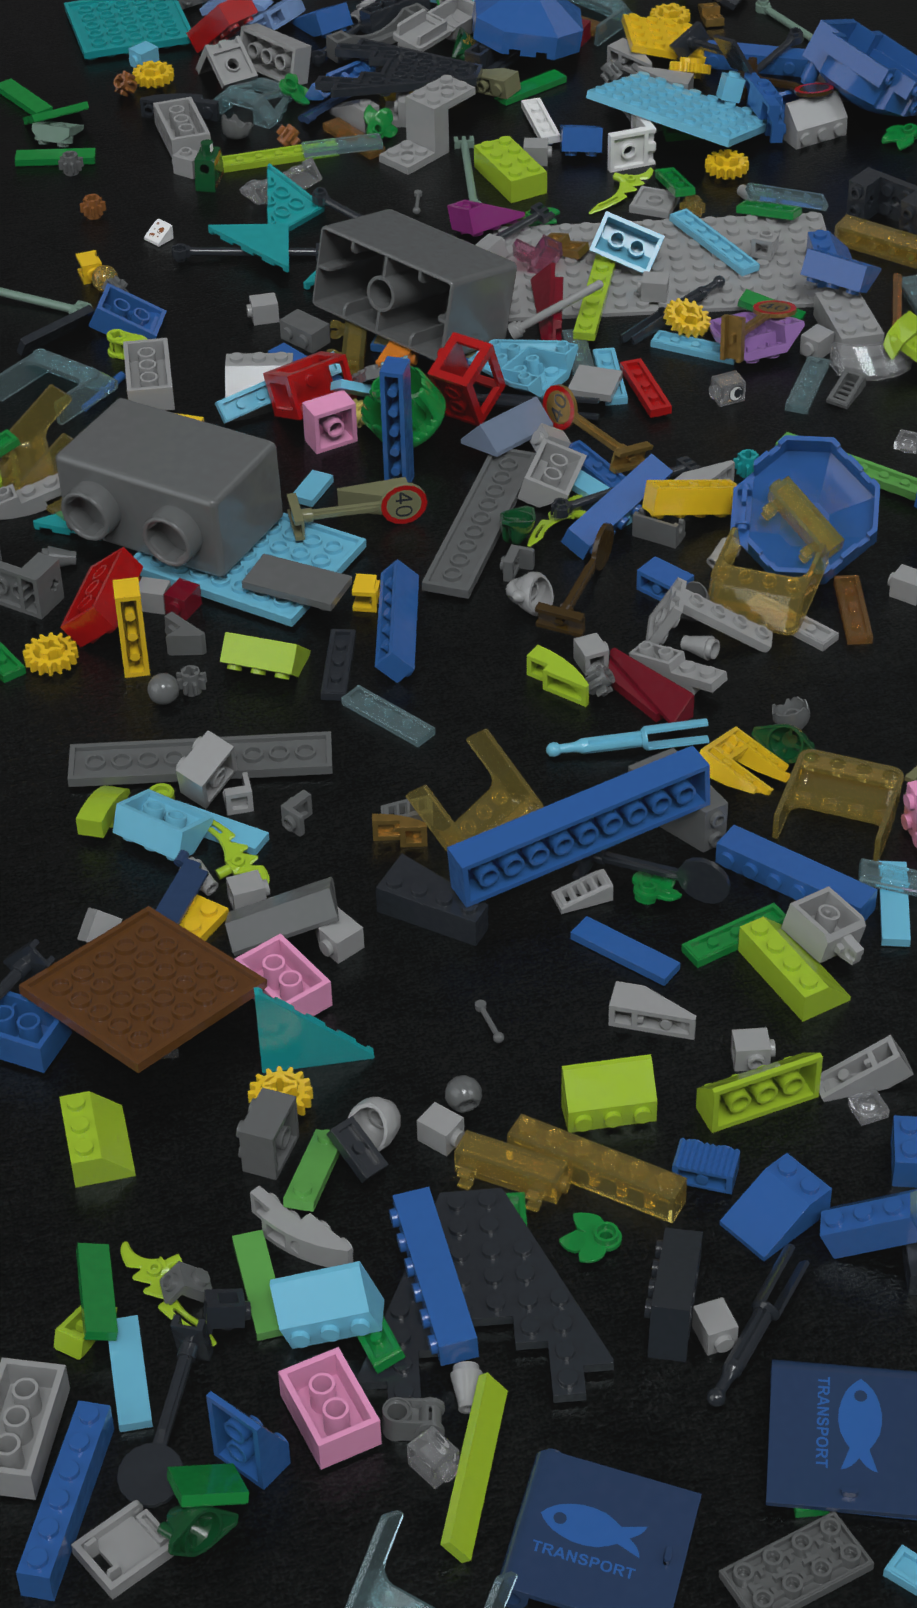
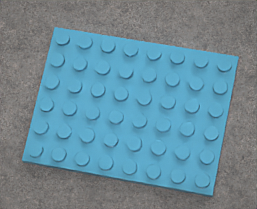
(680, 108)
(321, 548)

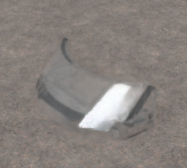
(303, 175)
(868, 360)

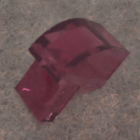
(538, 257)

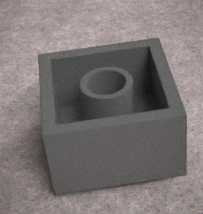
(268, 1133)

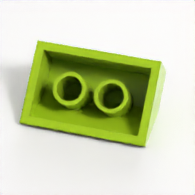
(263, 655)
(608, 1093)
(96, 1139)

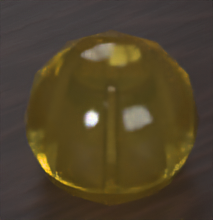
(100, 275)

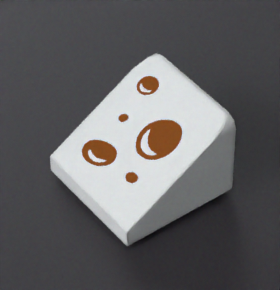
(159, 233)

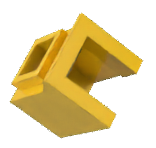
(89, 262)
(367, 592)

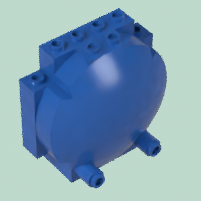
(863, 67)

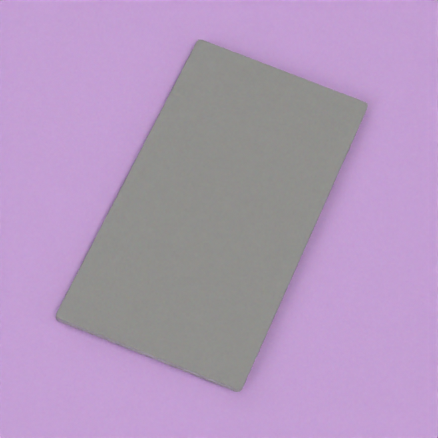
(685, 261)

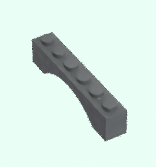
(383, 35)

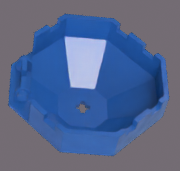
(528, 26)
(830, 481)

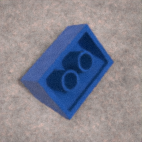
(828, 242)
(839, 271)
(870, 1224)

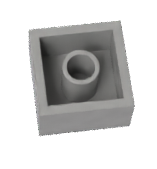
(206, 769)

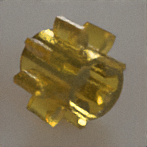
(693, 204)

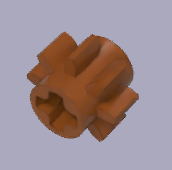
(125, 83)
(288, 135)
(92, 206)

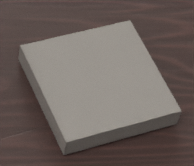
(653, 202)
(595, 382)

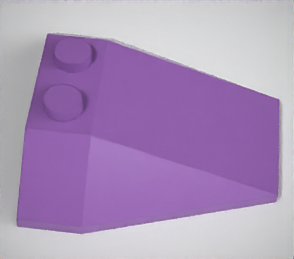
(766, 340)

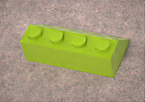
(789, 969)
(760, 1091)

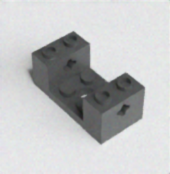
(34, 587)

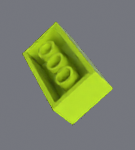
(510, 169)

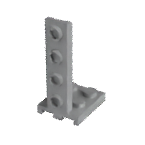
(680, 600)

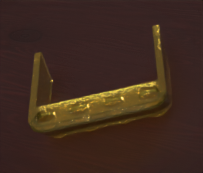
(33, 458)
(761, 596)
(844, 789)
(503, 802)

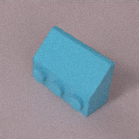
(626, 243)
(160, 823)
(327, 1305)

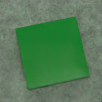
(207, 1485)

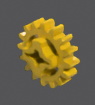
(671, 12)
(691, 65)
(153, 74)
(727, 164)
(687, 318)
(50, 654)
(287, 1083)

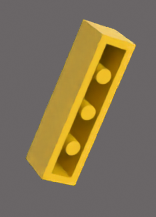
(689, 497)
(131, 627)

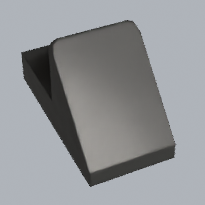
(183, 637)

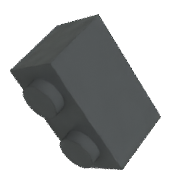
(305, 331)

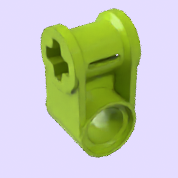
(116, 342)

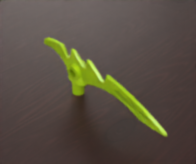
(627, 185)
(548, 523)
(235, 859)
(151, 1272)

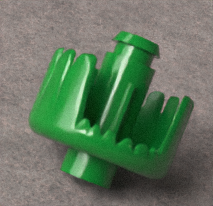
(427, 408)

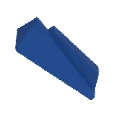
(350, 70)

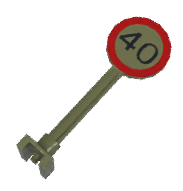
(398, 505)

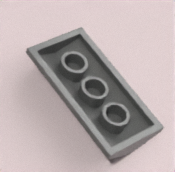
(284, 914)

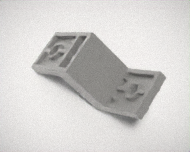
(427, 124)

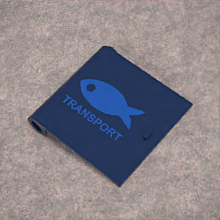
(842, 1439)
(598, 1537)

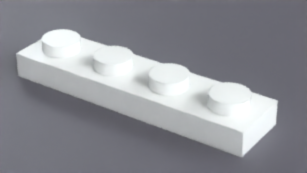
(540, 120)

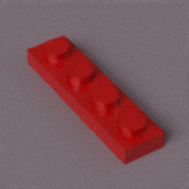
(646, 388)

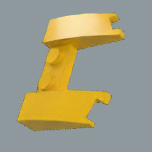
(740, 747)

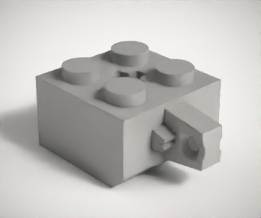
(826, 926)

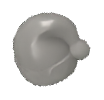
(529, 591)
(378, 1119)

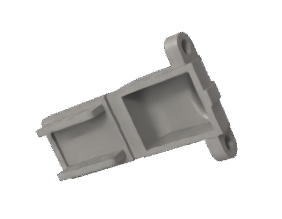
(440, 23)

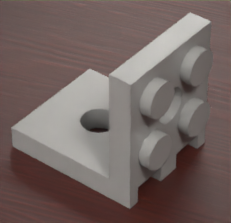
(223, 54)

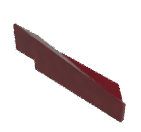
(546, 292)
(650, 690)

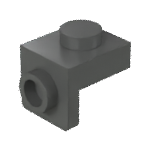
(517, 558)
(296, 811)
(185, 1281)

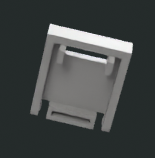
(127, 1545)

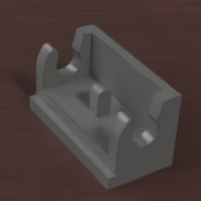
(657, 530)

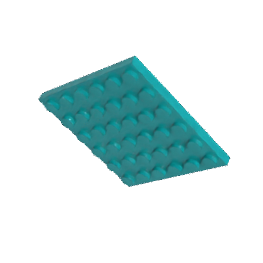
(117, 25)

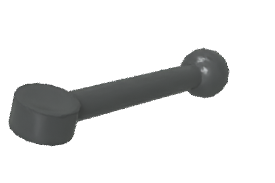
(417, 193)
(480, 1006)

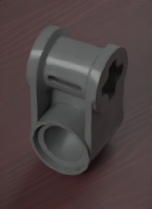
(412, 1417)

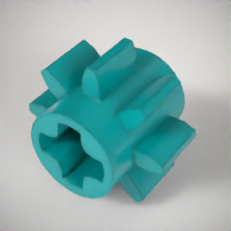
(745, 462)

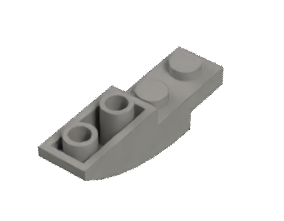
(29, 499)
(672, 665)
(303, 1237)

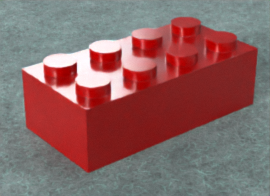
(222, 23)
(94, 605)

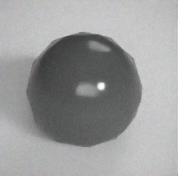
(163, 688)
(463, 1093)

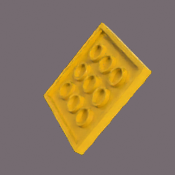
(654, 36)

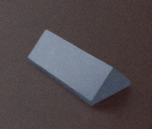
(508, 428)

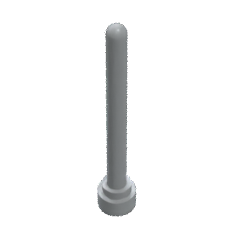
(517, 329)

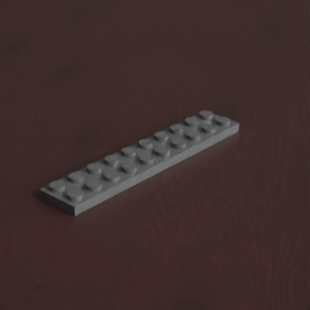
(477, 525)
(157, 759)

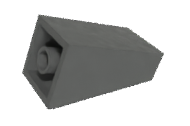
(702, 827)

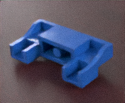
(766, 104)

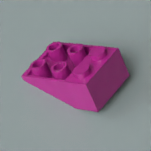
(477, 217)

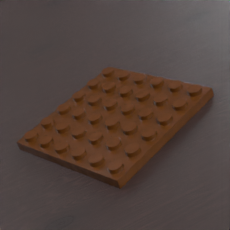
(142, 988)

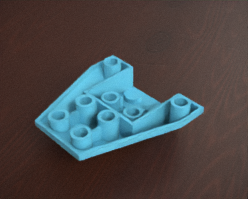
(532, 364)

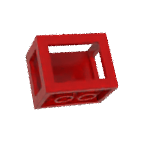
(456, 379)
(302, 382)

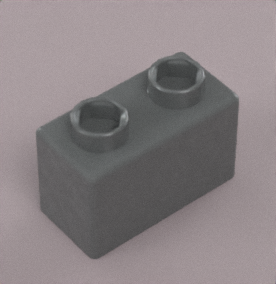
(412, 282)
(170, 486)

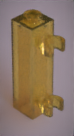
(354, 343)
(803, 518)
(511, 1168)

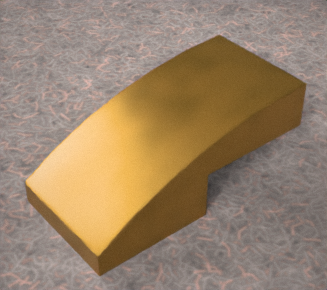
(711, 14)
(571, 249)
(396, 827)

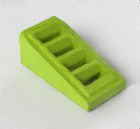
(68, 1338)

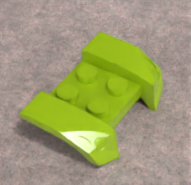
(902, 337)

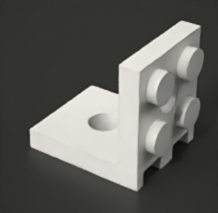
(642, 142)

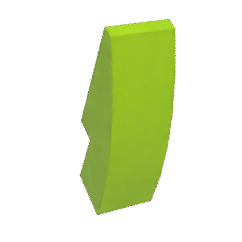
(557, 675)
(99, 811)

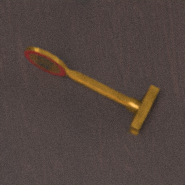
(734, 327)
(563, 412)

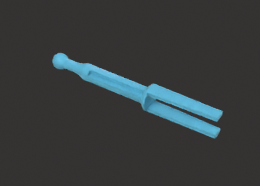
(631, 739)

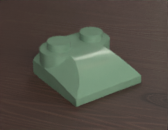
(56, 132)

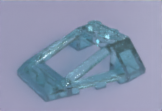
(243, 95)

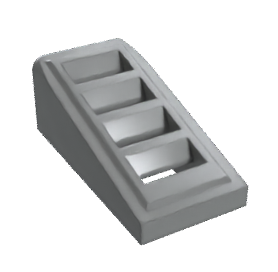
(597, 884)

